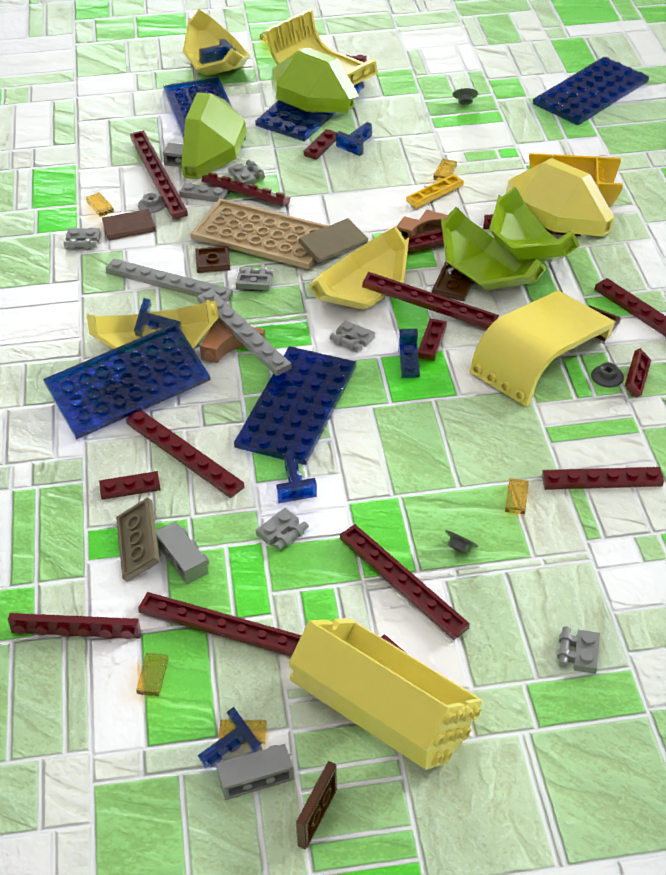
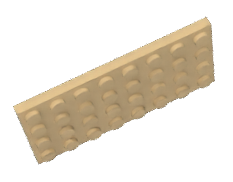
(256, 232)

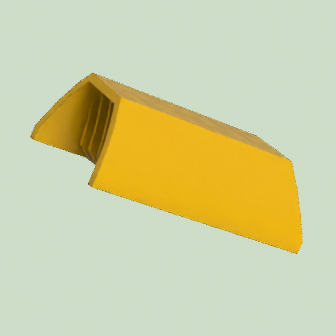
(601, 169)

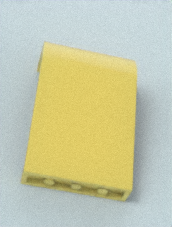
(301, 33)
(529, 338)

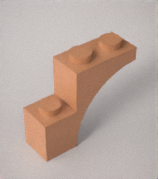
(429, 222)

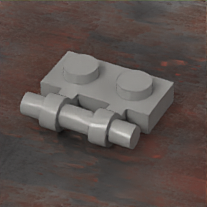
(243, 173)
(82, 238)
(254, 278)
(352, 336)
(276, 528)
(586, 653)

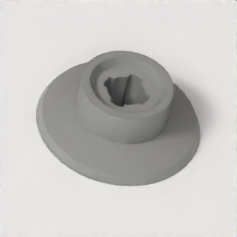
(152, 202)

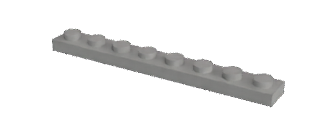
(165, 279)
(247, 335)

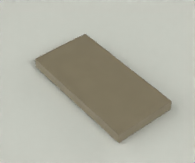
(333, 240)
(137, 539)

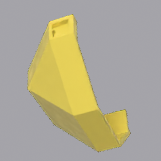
(205, 32)
(564, 199)
(343, 281)
(119, 329)

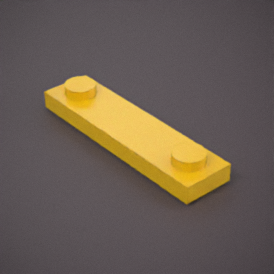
(434, 191)

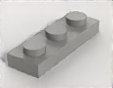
(203, 192)

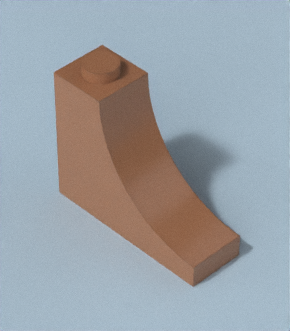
(220, 342)

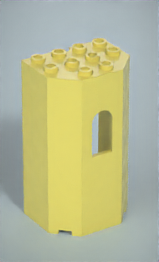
(384, 690)

